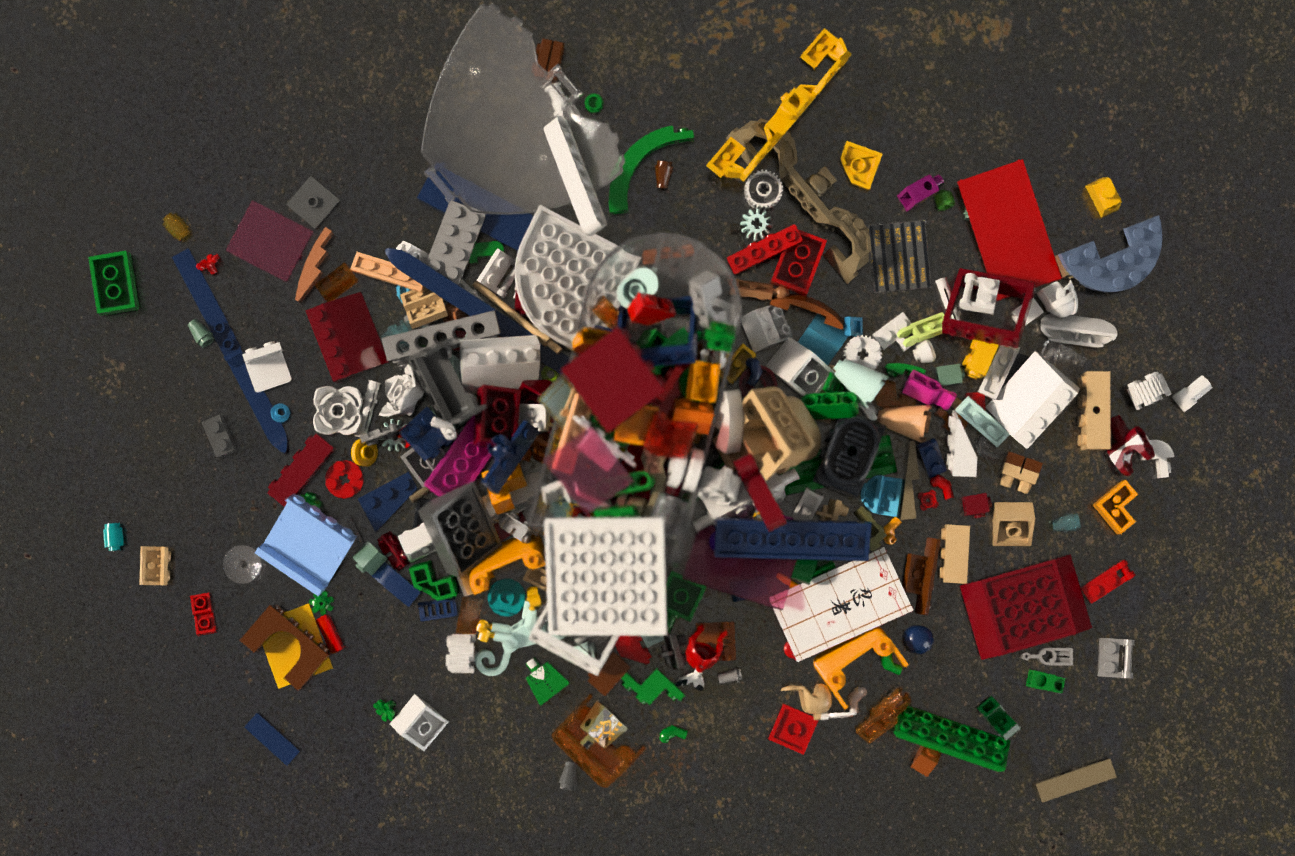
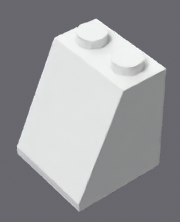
(799, 368)

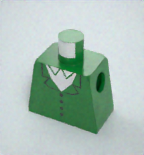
(545, 680)

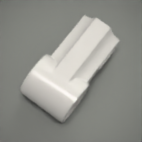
(1189, 395)

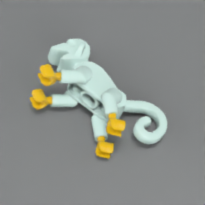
(510, 636)

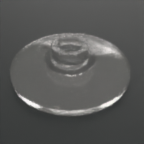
(232, 562)

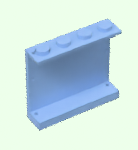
(306, 544)

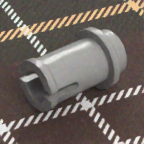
(730, 676)

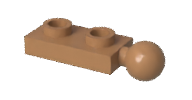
(760, 290)

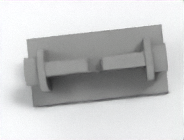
(511, 522)

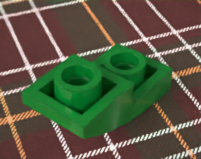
(898, 369)

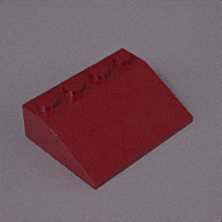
(347, 336)

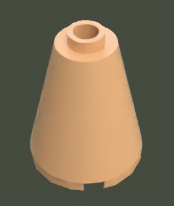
(907, 420)

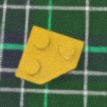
(860, 164)

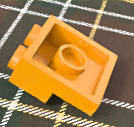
(635, 427)

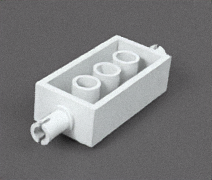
(744, 506)

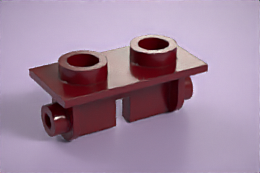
(389, 543)

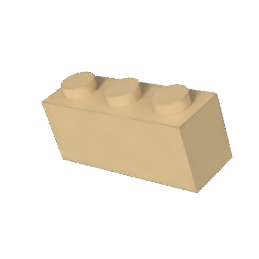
(954, 554)

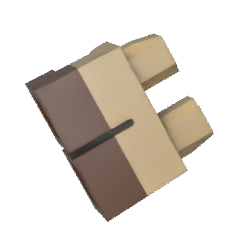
(1011, 470)

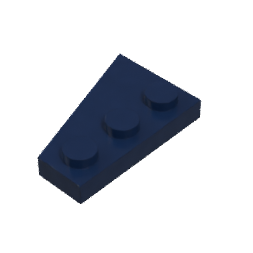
(387, 499)

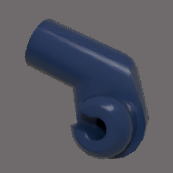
(755, 369)

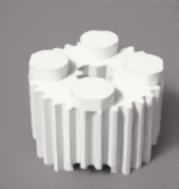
(756, 198)
(869, 346)
(1148, 390)
(719, 486)
(461, 653)

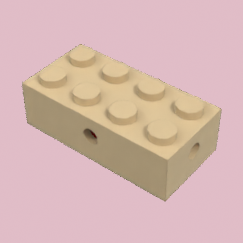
(1094, 397)

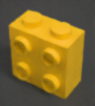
(979, 360)

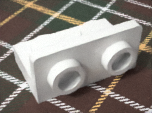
(535, 415)

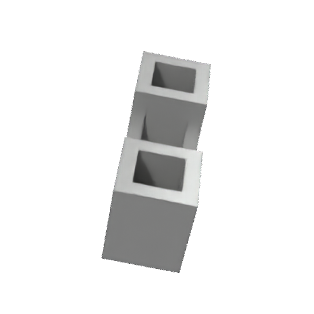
(703, 291)

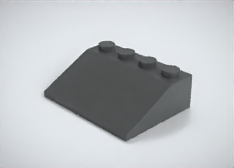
(460, 529)

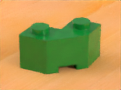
(425, 579)

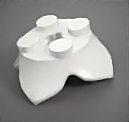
(403, 394)
(329, 398)

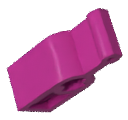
(928, 390)

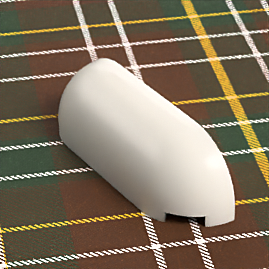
(1078, 330)

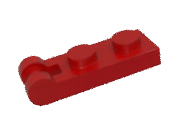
(1107, 582)

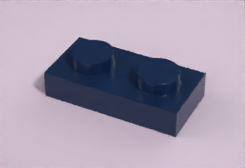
(931, 458)

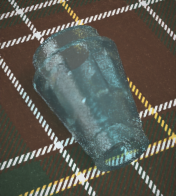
(1067, 523)

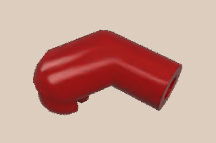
(944, 484)

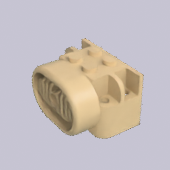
(778, 430)

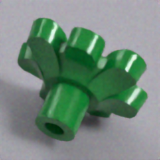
(326, 603)
(385, 709)

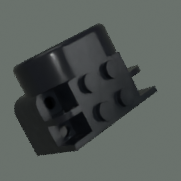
(838, 469)

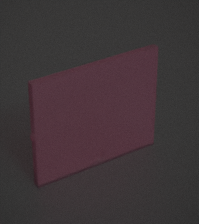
(269, 241)
(588, 470)

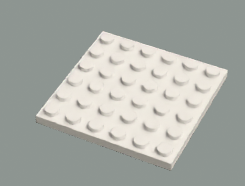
(606, 576)

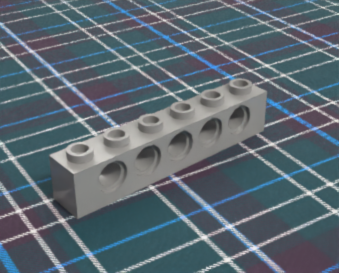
(392, 342)

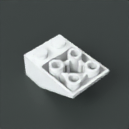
(962, 458)

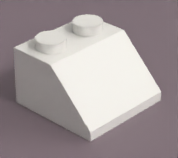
(419, 722)

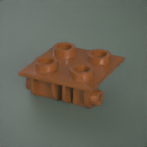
(711, 634)

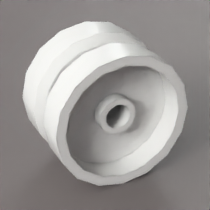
(686, 468)

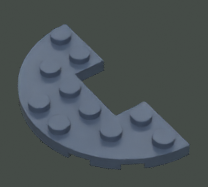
(1119, 269)

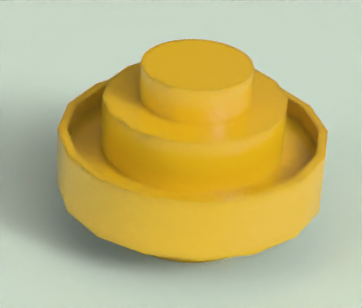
(363, 454)

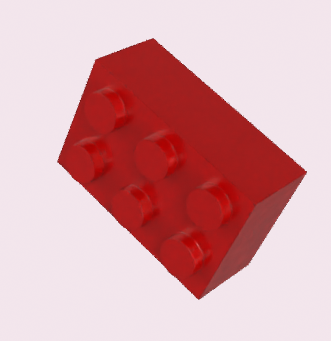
(799, 264)

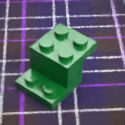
(652, 687)

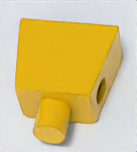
(1104, 196)

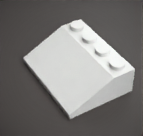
(499, 362)
(1032, 399)

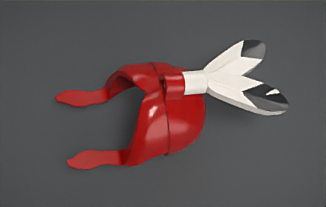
(700, 657)

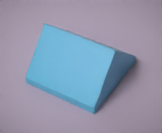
(822, 339)

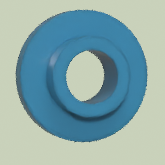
(280, 418)

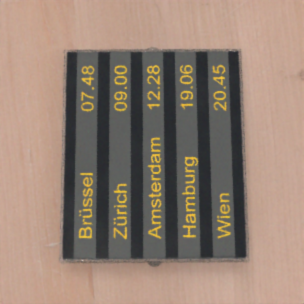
(899, 256)

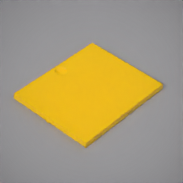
(284, 648)

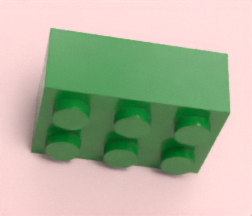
(113, 283)

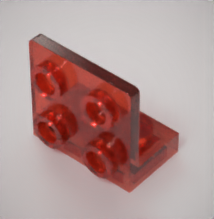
(669, 437)

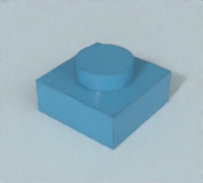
(853, 326)

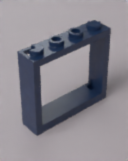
(669, 354)

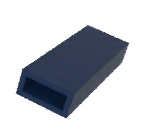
(502, 228)

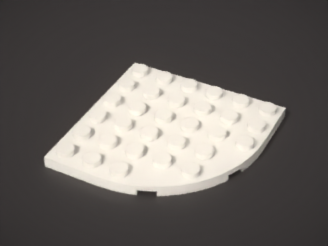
(555, 271)

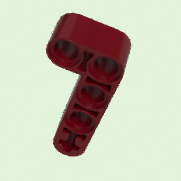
(759, 492)

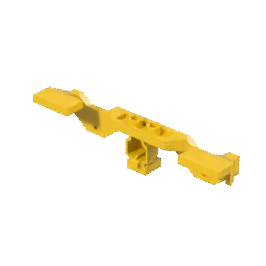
(789, 111)

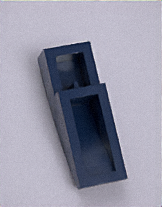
(396, 584)

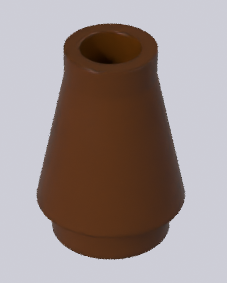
(663, 173)

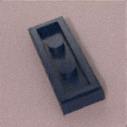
(272, 739)

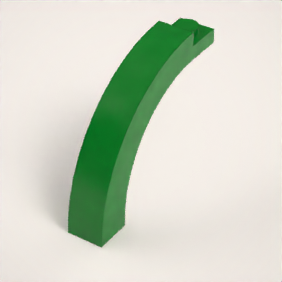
(635, 155)

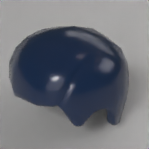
(918, 639)

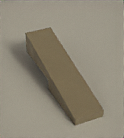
(911, 473)
(1075, 780)

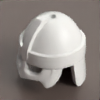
(1057, 300)

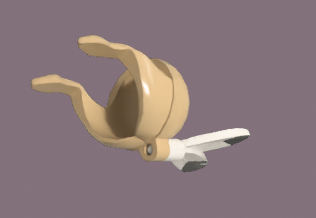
(818, 702)

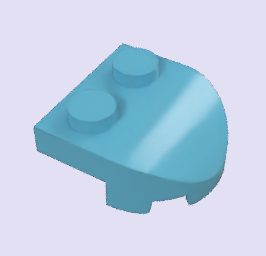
(883, 495)

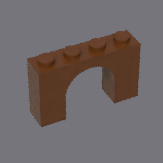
(311, 655)

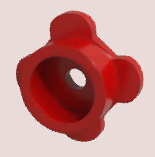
(931, 504)

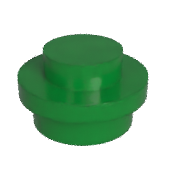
(594, 103)

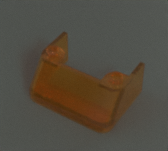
(600, 763)

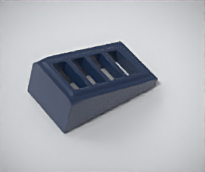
(454, 609)

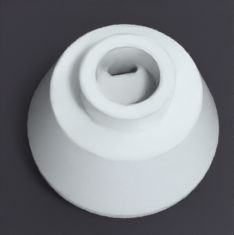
(924, 352)

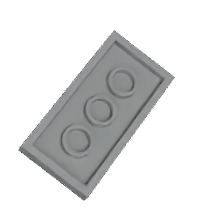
(455, 241)

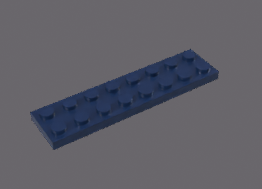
(793, 540)

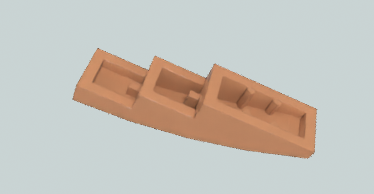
(310, 272)

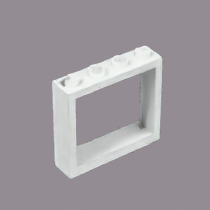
(567, 651)

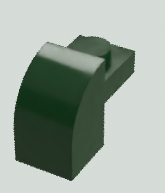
(998, 718)

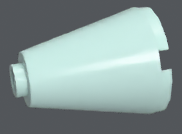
(860, 380)

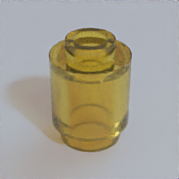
(175, 226)

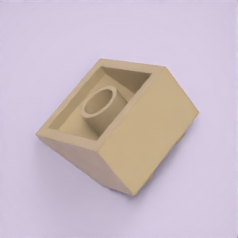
(1012, 523)

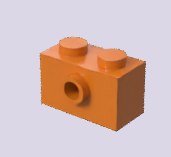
(690, 411)

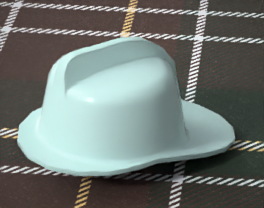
(638, 281)

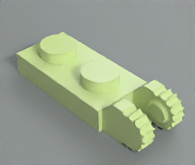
(922, 330)

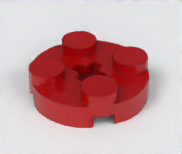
(333, 480)

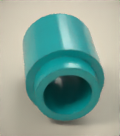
(113, 536)

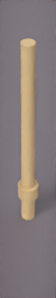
(543, 338)

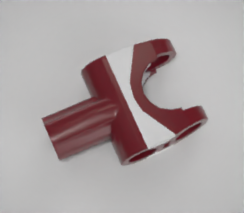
(1127, 444)

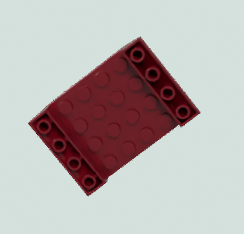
(1025, 607)

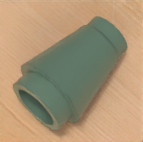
(200, 333)

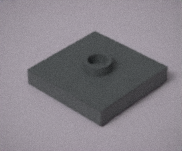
(313, 202)

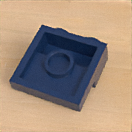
(424, 437)

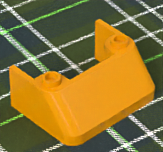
(832, 660)

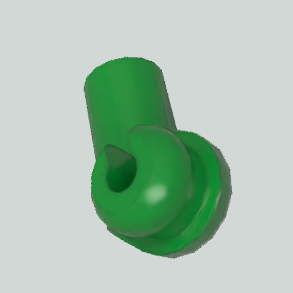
(888, 664)

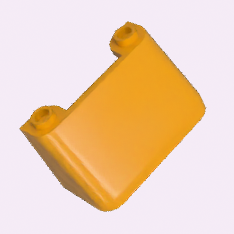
(512, 549)

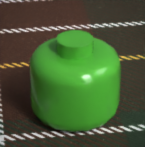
(944, 200)

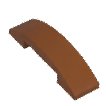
(811, 304)

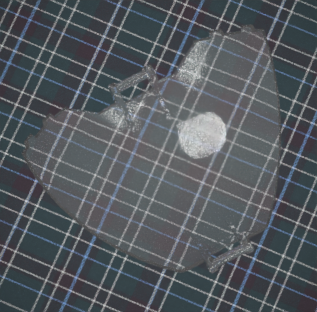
(491, 121)

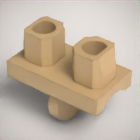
(833, 510)

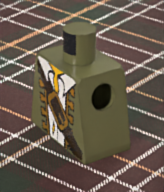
(601, 727)

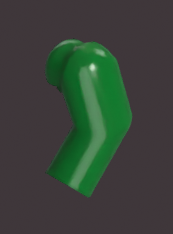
(672, 731)

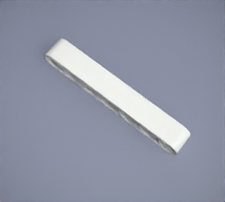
(575, 176)

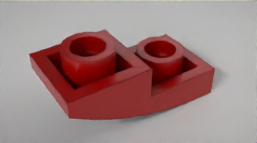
(203, 614)

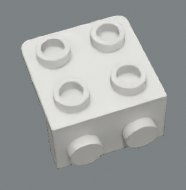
(266, 366)

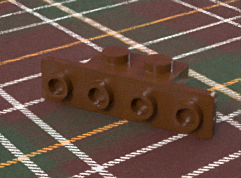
(920, 575)

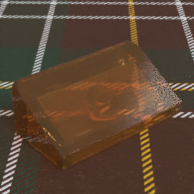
(336, 282)
(468, 615)

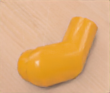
(889, 529)

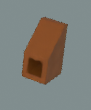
(925, 760)

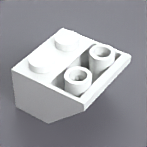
(766, 327)

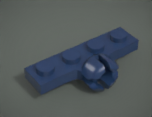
(508, 455)

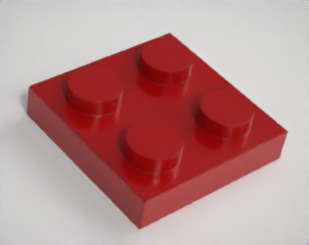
(793, 729)

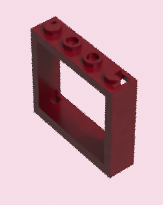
(984, 333)

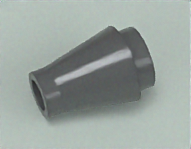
(569, 777)

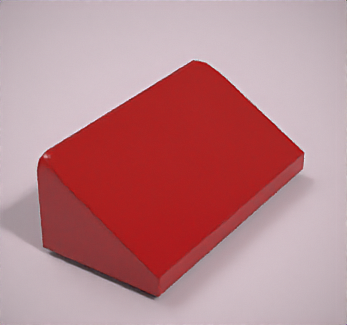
(330, 634)

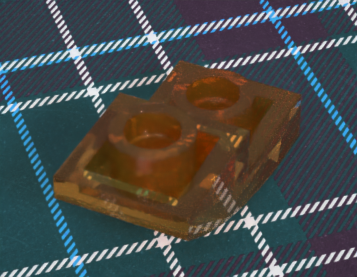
(606, 312)

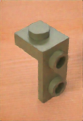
(876, 529)

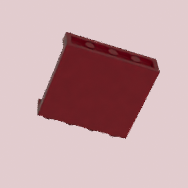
(614, 379)

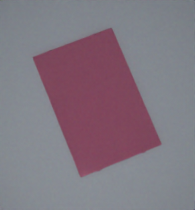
(749, 578)

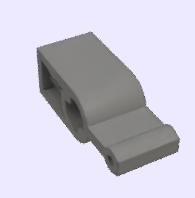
(1054, 652)

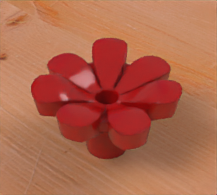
(209, 263)

